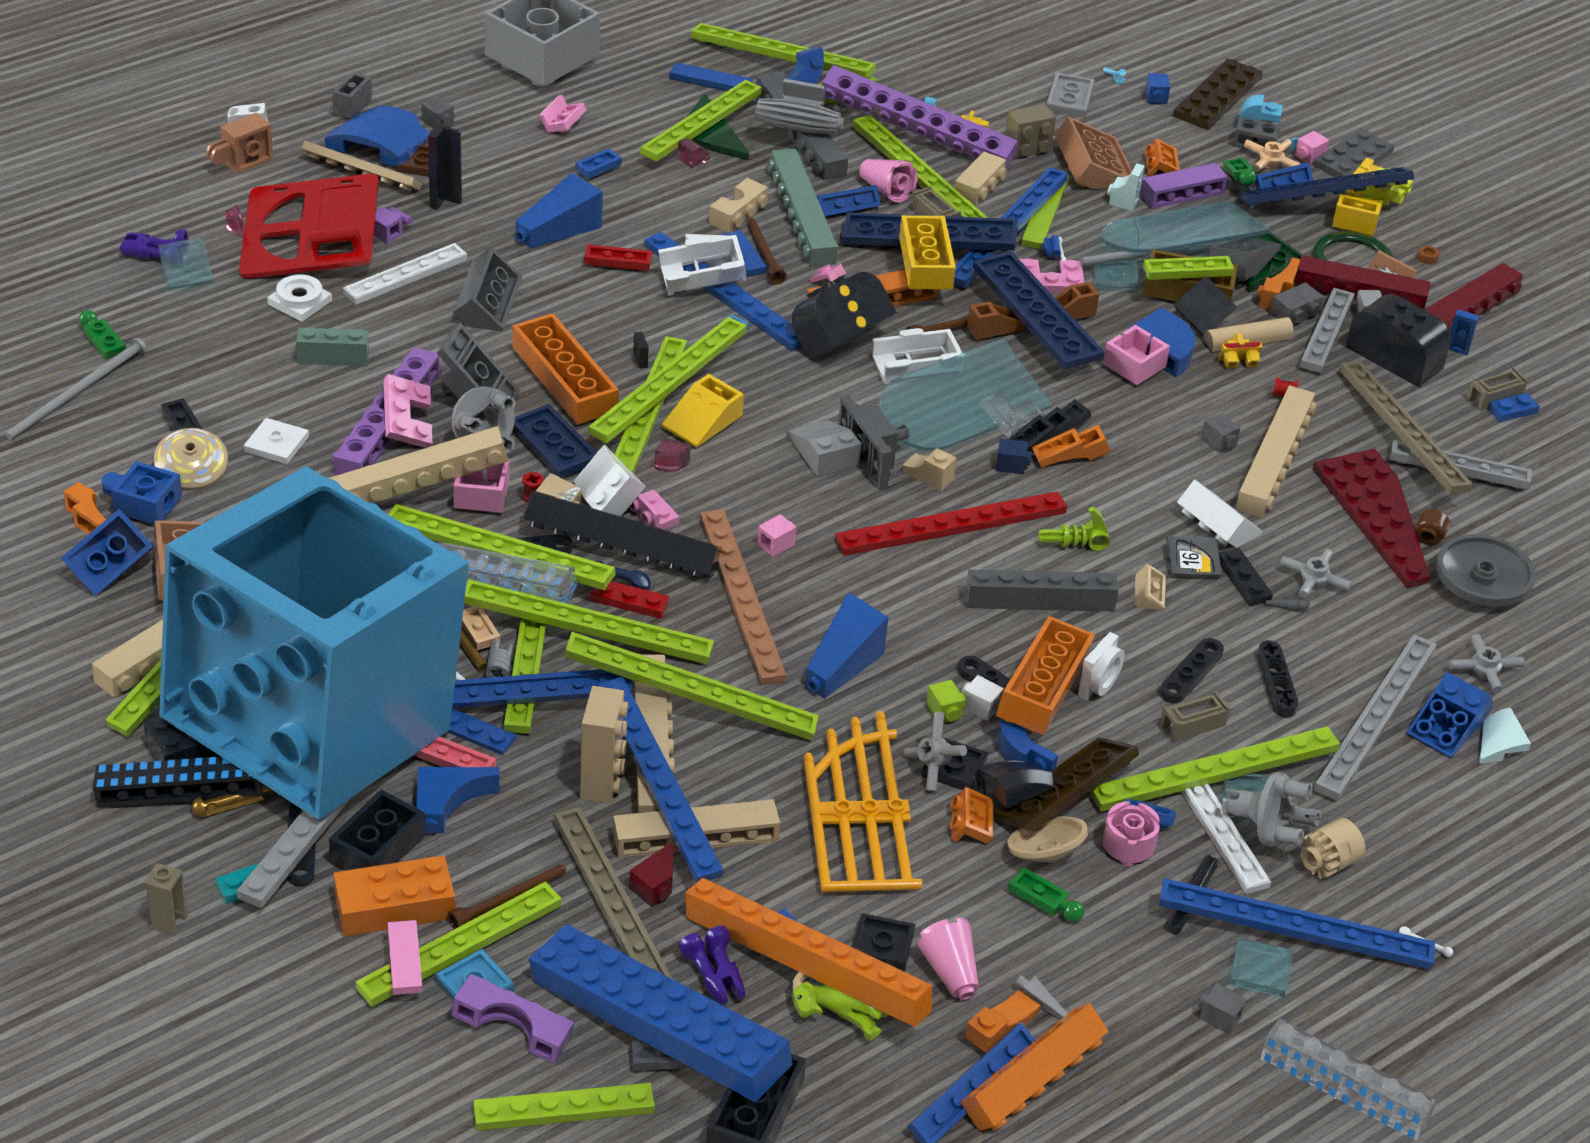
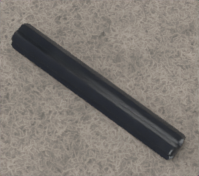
(1200, 879)

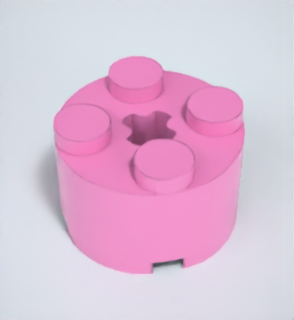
(1131, 832)

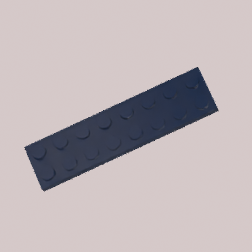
(1319, 187)
(963, 231)
(1038, 310)

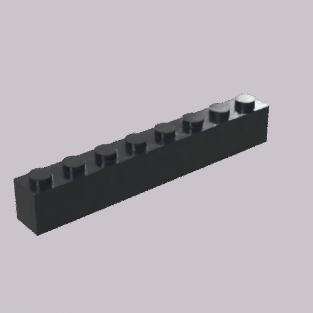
(623, 533)

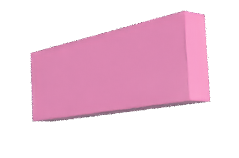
(404, 957)

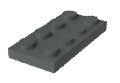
(1351, 152)

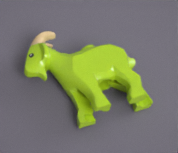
(809, 998)

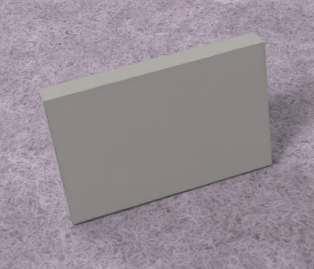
(1070, 94)

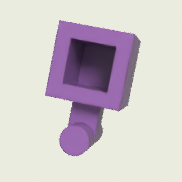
(389, 224)

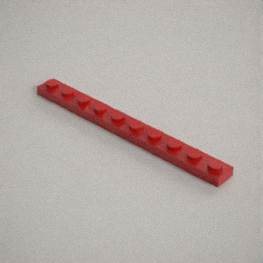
(950, 523)

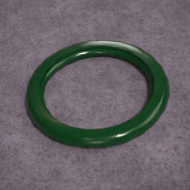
(1351, 237)

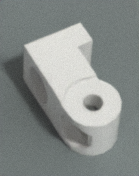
(239, 112)

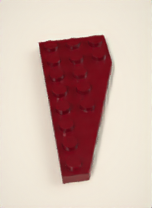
(1378, 507)

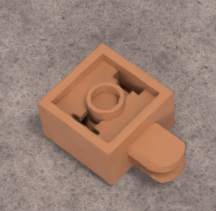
(243, 144)

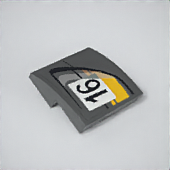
(1193, 557)

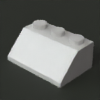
(1217, 516)

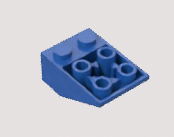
(1451, 715)

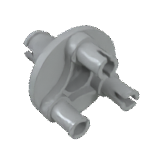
(484, 409)
(1273, 809)

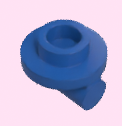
(1051, 246)

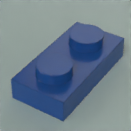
(598, 163)
(1463, 332)
(1513, 407)

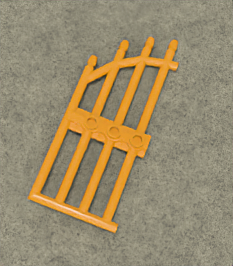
(866, 811)

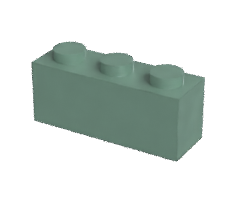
(332, 346)

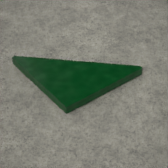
(720, 136)
(1276, 263)

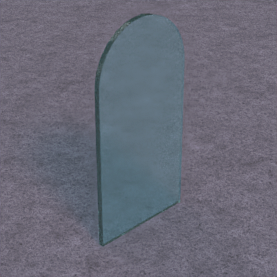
(1182, 228)
(944, 398)

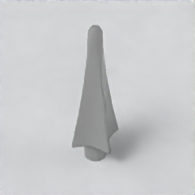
(1039, 994)

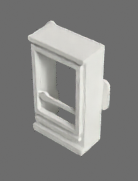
(701, 250)
(910, 343)

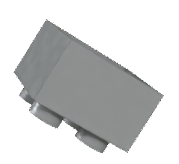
(542, 37)

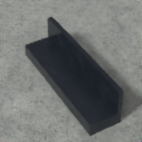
(444, 166)

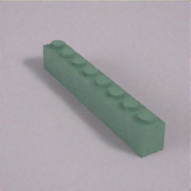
(803, 207)

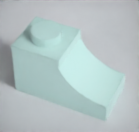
(1126, 190)

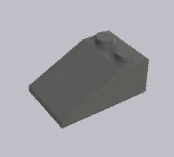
(1247, 253)

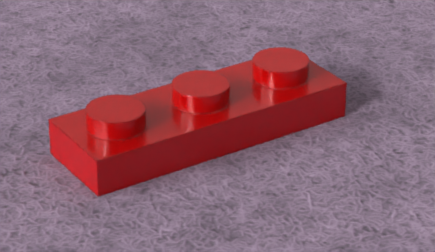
(618, 257)
(631, 599)

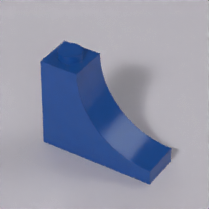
(446, 788)

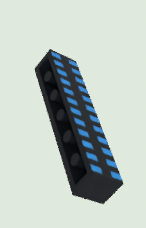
(171, 781)

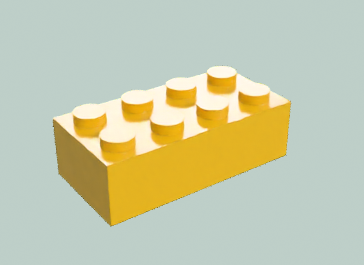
(927, 252)

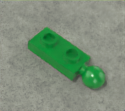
(1240, 171)
(101, 335)
(1045, 895)

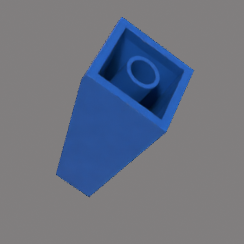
(564, 212)
(848, 647)

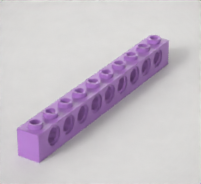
(916, 116)

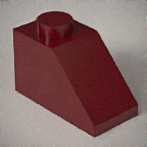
(654, 876)

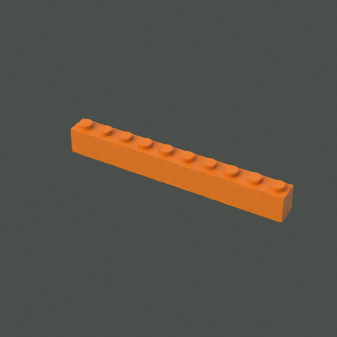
(810, 952)

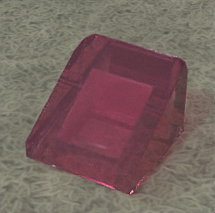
(235, 220)

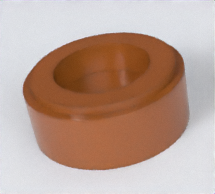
(1428, 255)

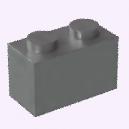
(352, 95)
(1297, 303)

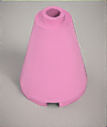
(891, 177)
(951, 955)

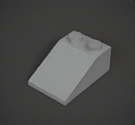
(827, 446)

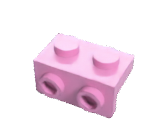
(560, 116)

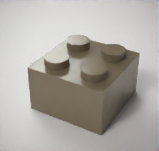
(1032, 129)

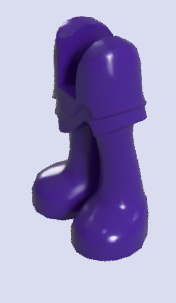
(145, 246)
(727, 974)

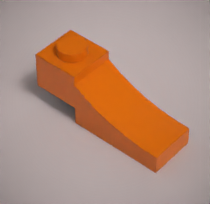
(1278, 284)
(1071, 445)
(83, 506)
(992, 1024)

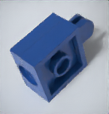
(143, 491)

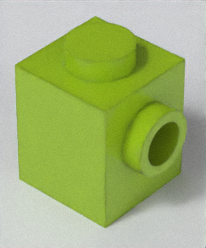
(947, 699)

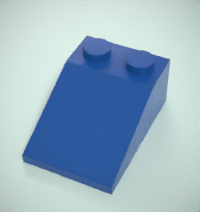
(107, 552)

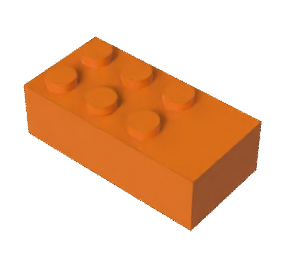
(393, 893)

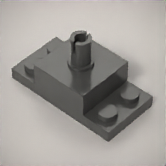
(470, 366)
(876, 436)

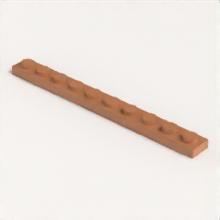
(743, 599)

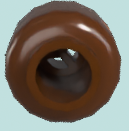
(1432, 526)

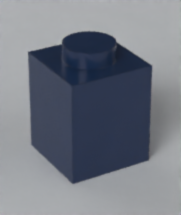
(1012, 456)

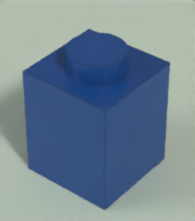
(1157, 88)

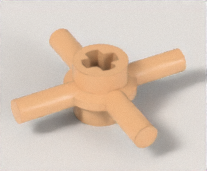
(1271, 155)

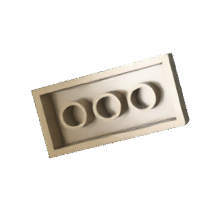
(603, 744)

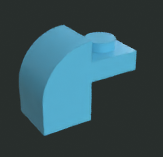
(1257, 109)

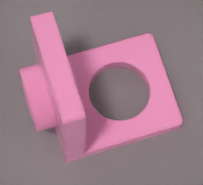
(828, 272)

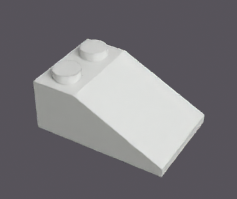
(608, 483)

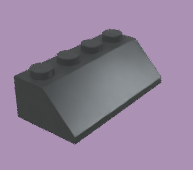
(488, 292)

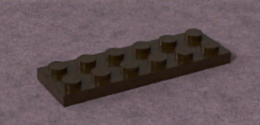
(1217, 94)
(1070, 782)

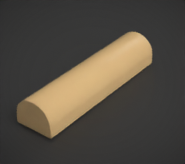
(1262, 331)

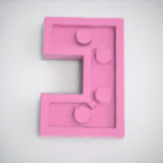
(1069, 274)
(398, 397)

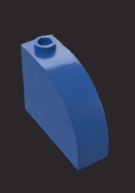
(1173, 332)

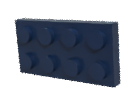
(554, 440)

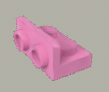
(654, 510)

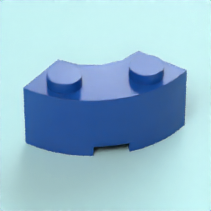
(808, 65)

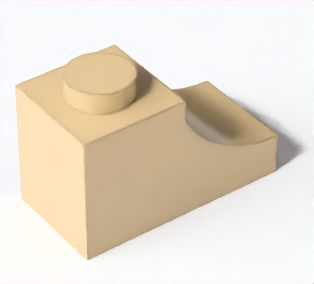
(934, 470)

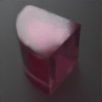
(692, 153)
(671, 455)

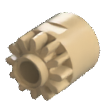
(1332, 848)

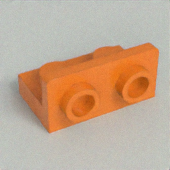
(1162, 157)
(971, 816)

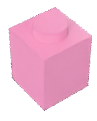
(1311, 147)
(776, 535)

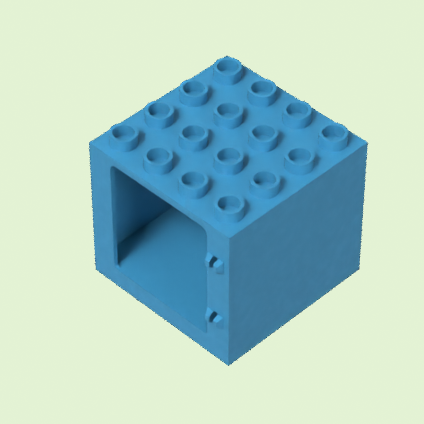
(310, 639)

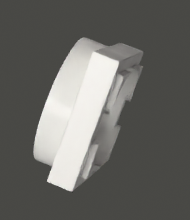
(303, 306)
(1101, 668)

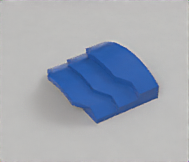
(383, 127)

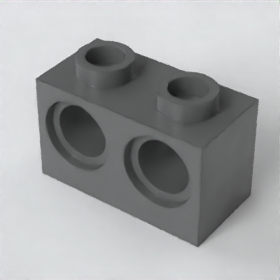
(1255, 131)

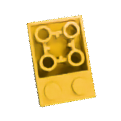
(1357, 212)
(705, 410)

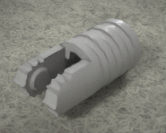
(499, 660)

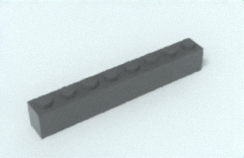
(818, 148)

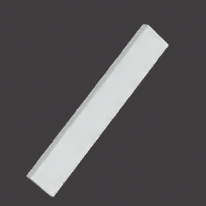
(404, 273)
(1227, 839)

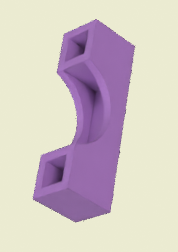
(484, 1002)

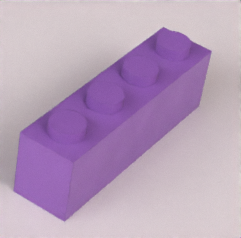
(1183, 185)

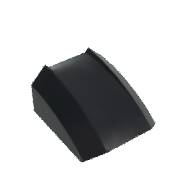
(1012, 781)

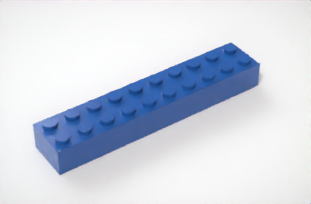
(661, 1012)

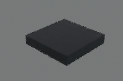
(1204, 305)
(961, 769)
(885, 939)

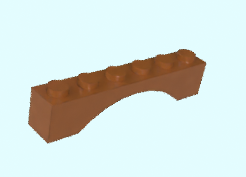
(992, 320)

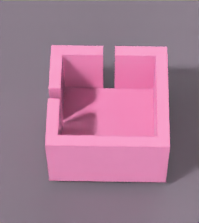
(1129, 355)
(482, 494)

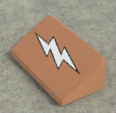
(1388, 264)

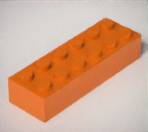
(564, 368)
(1045, 675)

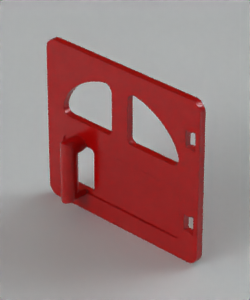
(330, 215)

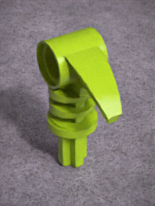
(1093, 532)

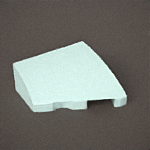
(1501, 736)

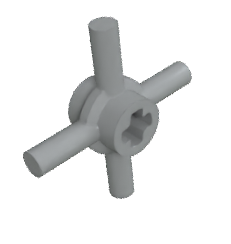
(1315, 573)
(1486, 663)
(935, 751)

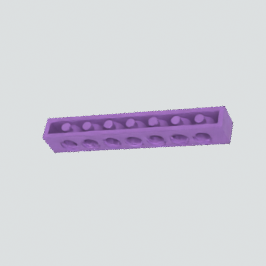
(368, 436)

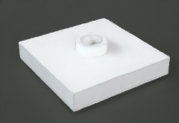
(276, 441)

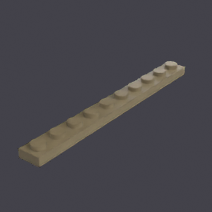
(1406, 428)
(608, 889)

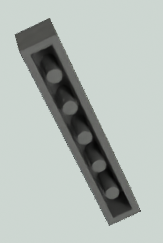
(1041, 590)

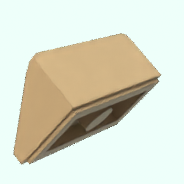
(1150, 588)

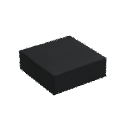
(640, 350)

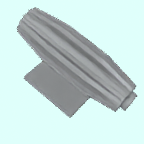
(800, 109)

